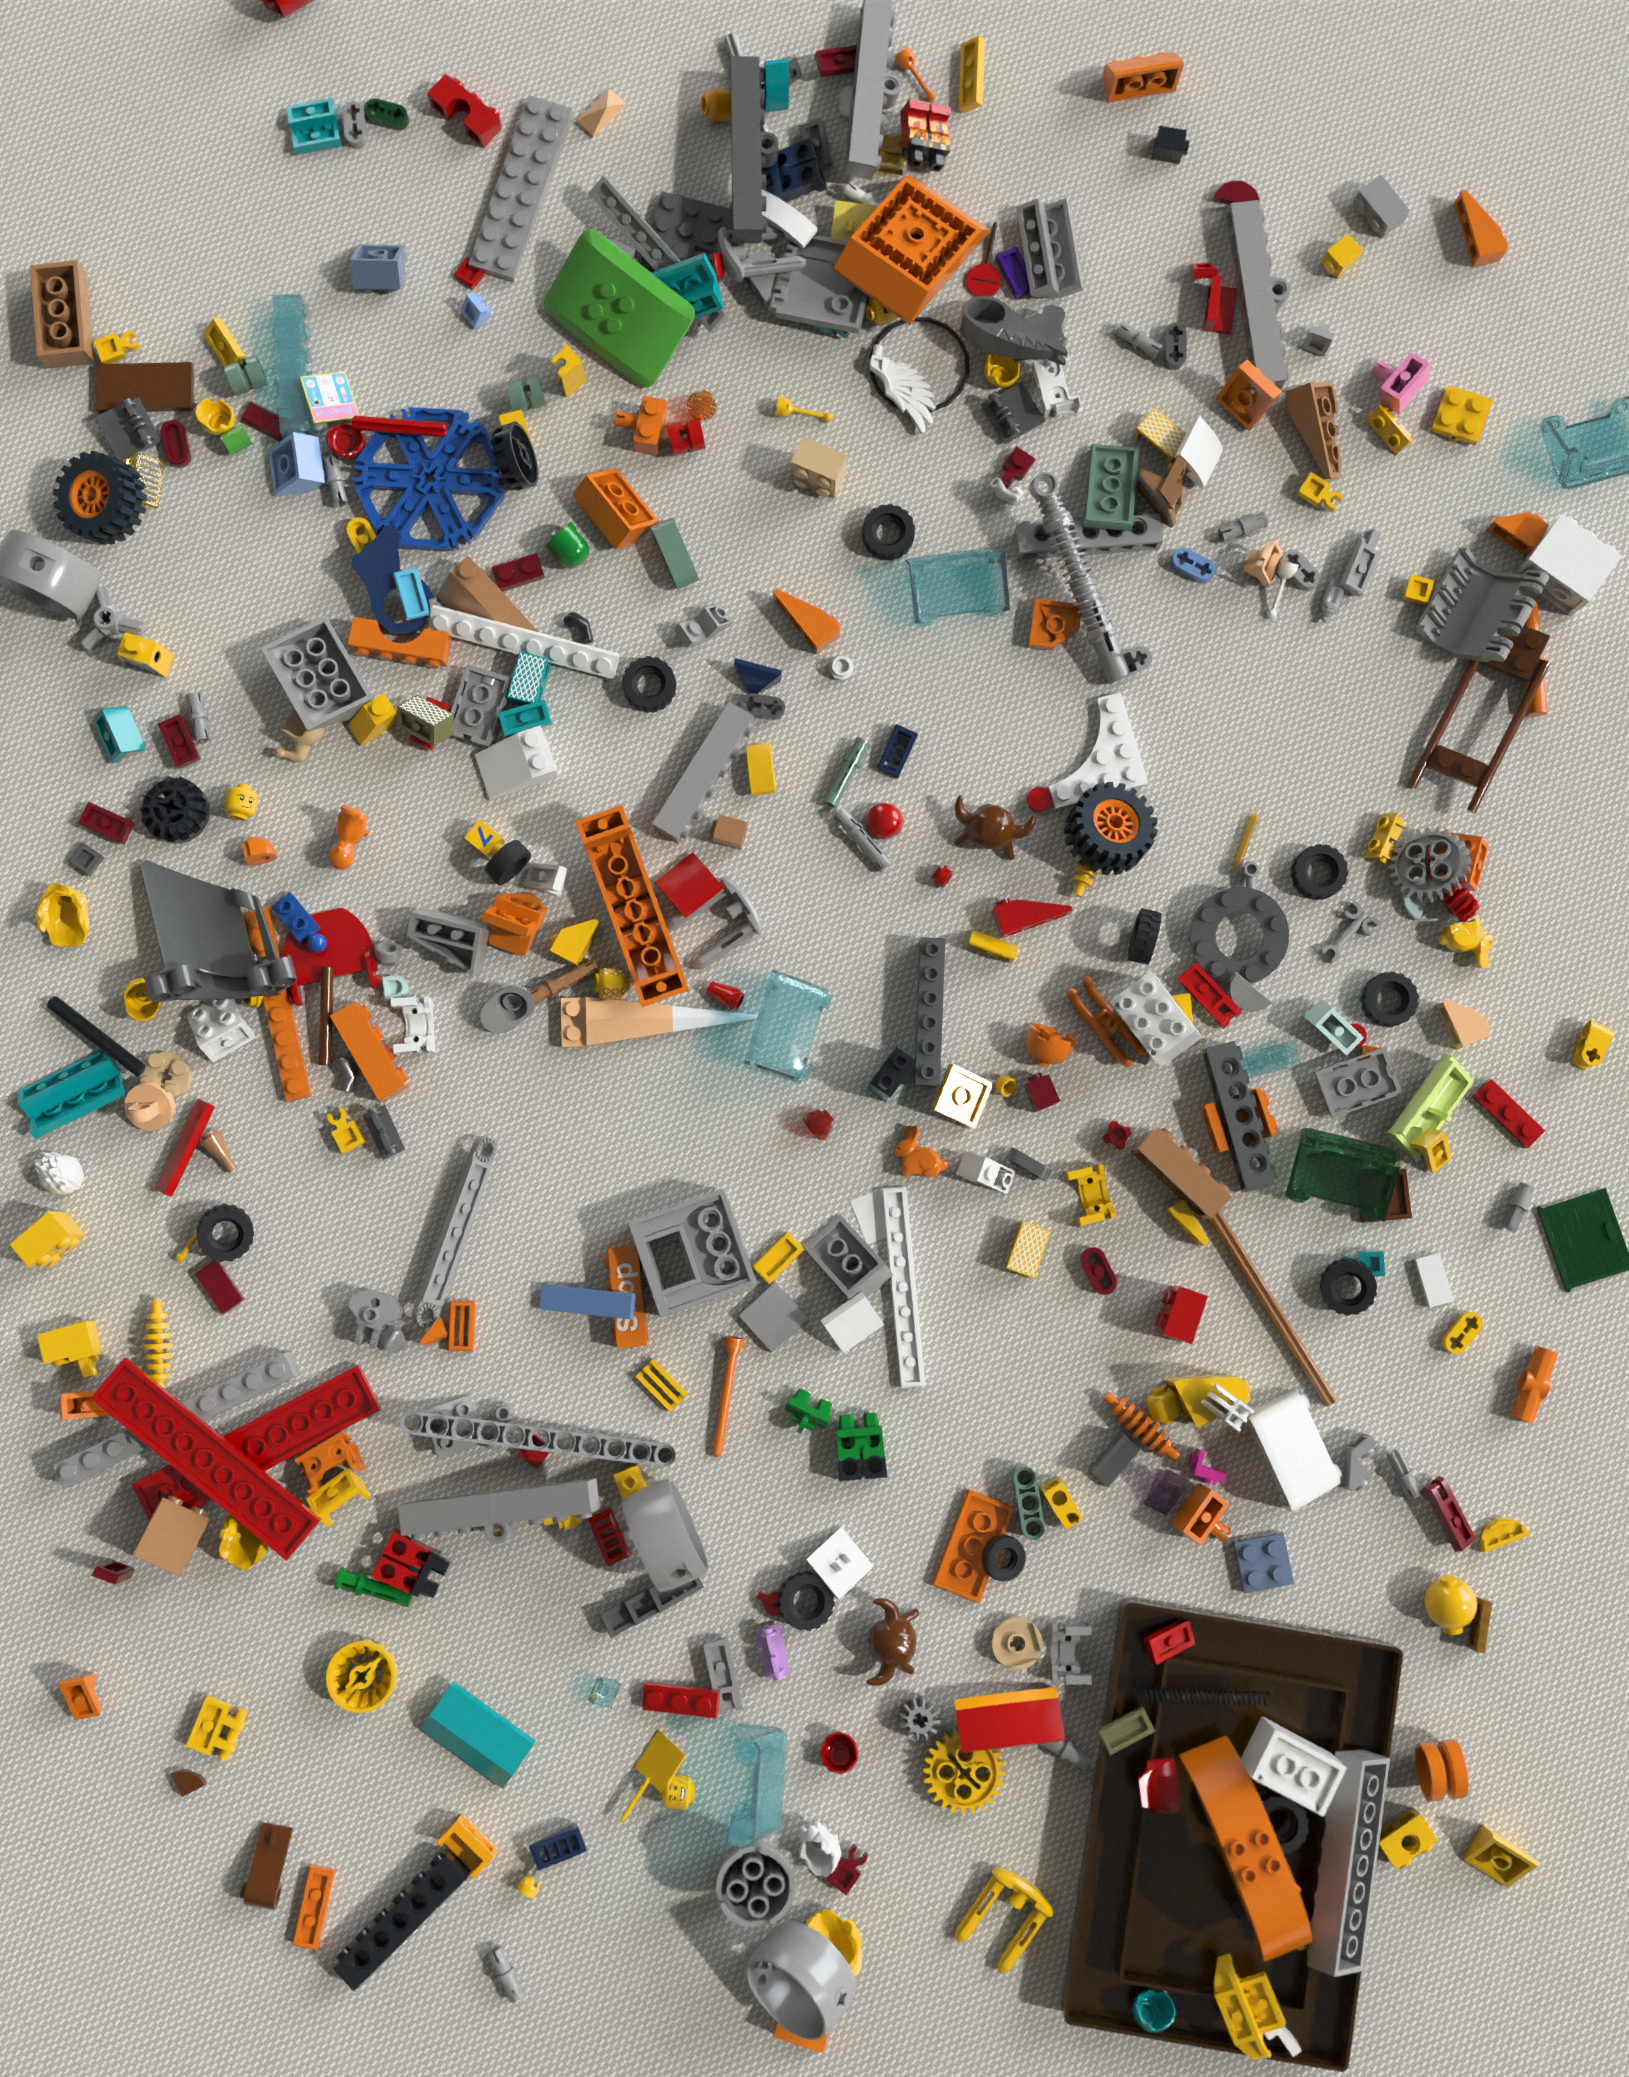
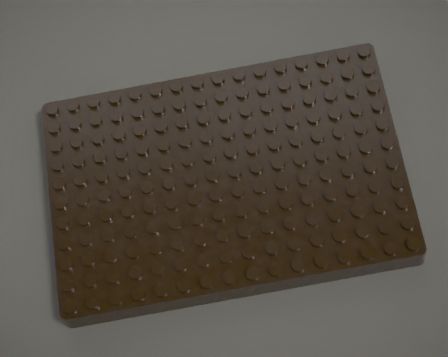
(1158, 1884)

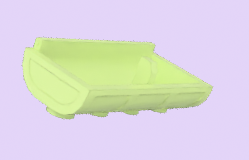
(1430, 1104)

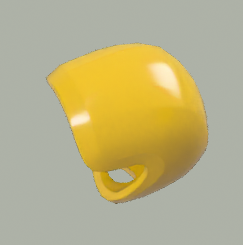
(137, 1003)

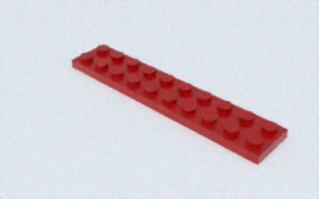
(276, 1435)
(206, 1458)

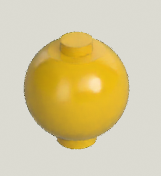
(1450, 1604)

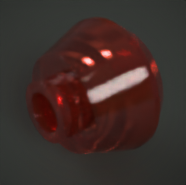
(818, 1123)

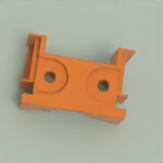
(327, 1455)

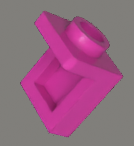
(1207, 1474)

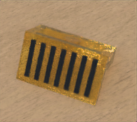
(151, 474)

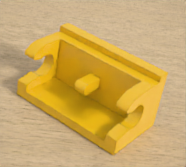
(572, 374)

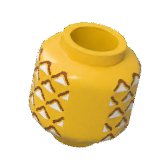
(611, 983)

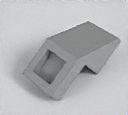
(704, 626)
(1355, 1473)

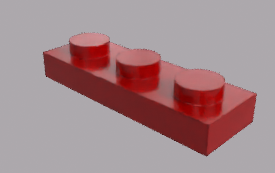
(1508, 1113)
(681, 1700)

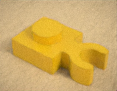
(113, 348)
(1316, 491)
(347, 1134)

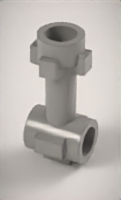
(1248, 872)
(503, 1413)

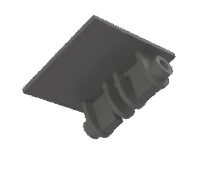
(1012, 412)
(128, 428)

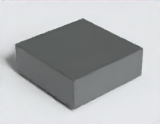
(86, 859)

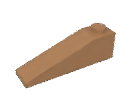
(1313, 413)
(474, 593)

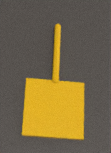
(657, 1765)

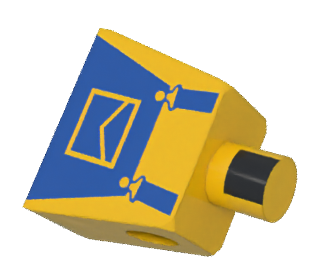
(141, 652)

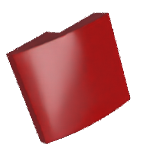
(689, 885)

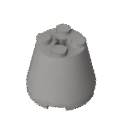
(755, 1885)

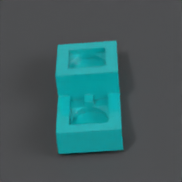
(776, 85)

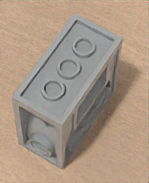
(696, 1241)

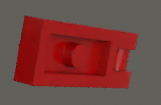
(1209, 995)

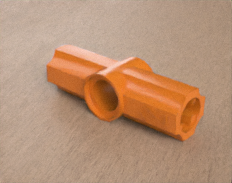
(1534, 1384)

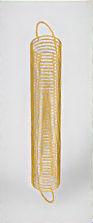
(1246, 839)

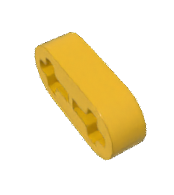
(1466, 1336)

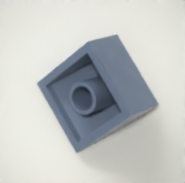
(378, 267)

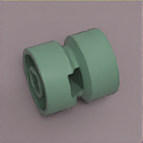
(245, 375)
(517, 389)

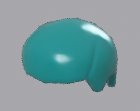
(1153, 2010)

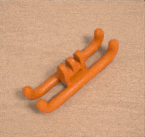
(1105, 1022)

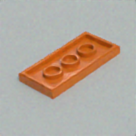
(976, 1523)

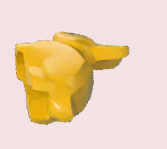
(1468, 937)

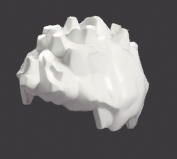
(59, 1173)
(819, 1849)

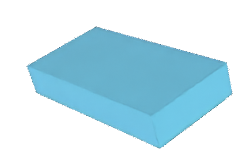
(411, 594)

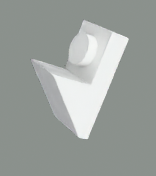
(546, 878)

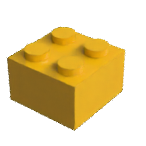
(47, 1240)

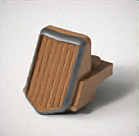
(1164, 494)

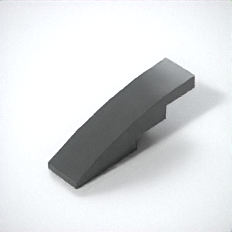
(644, 1605)

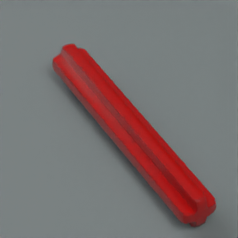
(399, 426)

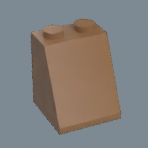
(171, 1535)

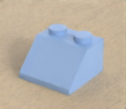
(296, 465)

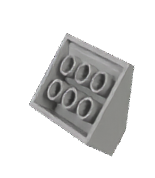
(317, 675)

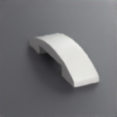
(787, 219)

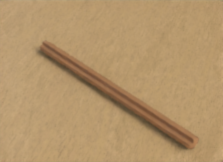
(1273, 1309)

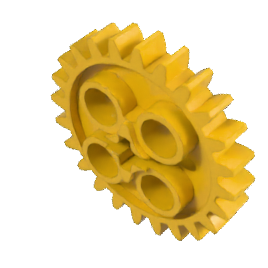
(947, 1785)

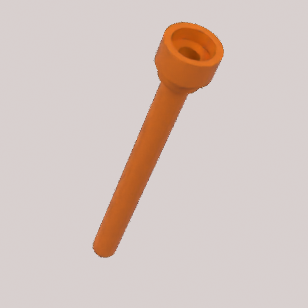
(733, 1347)

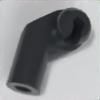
(582, 624)

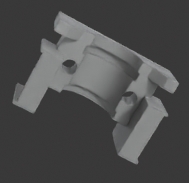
(1066, 1652)

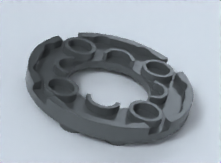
(1219, 906)

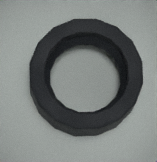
(508, 862)

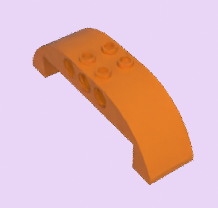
(632, 906)
(1248, 1847)

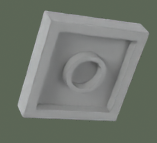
(773, 1317)

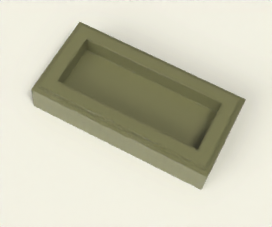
(1125, 1730)

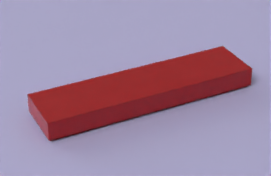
(184, 1147)

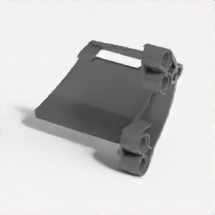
(207, 941)

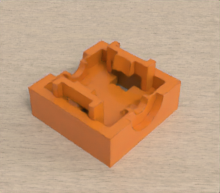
(1243, 400)

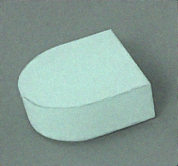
(394, 987)

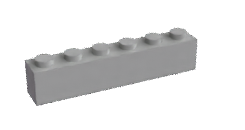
(704, 772)

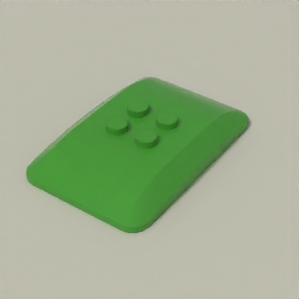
(618, 308)

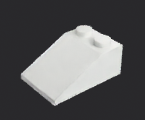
(516, 763)

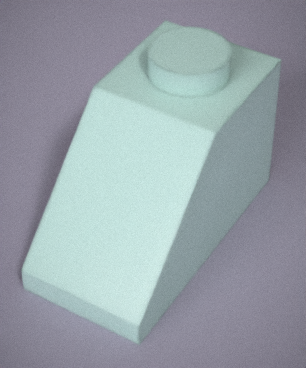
(1333, 1027)

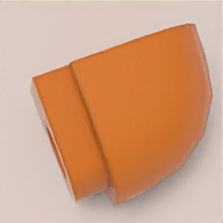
(258, 851)

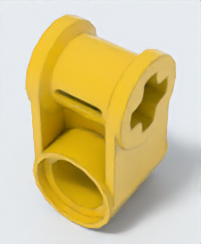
(1594, 1041)

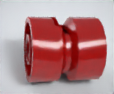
(694, 433)

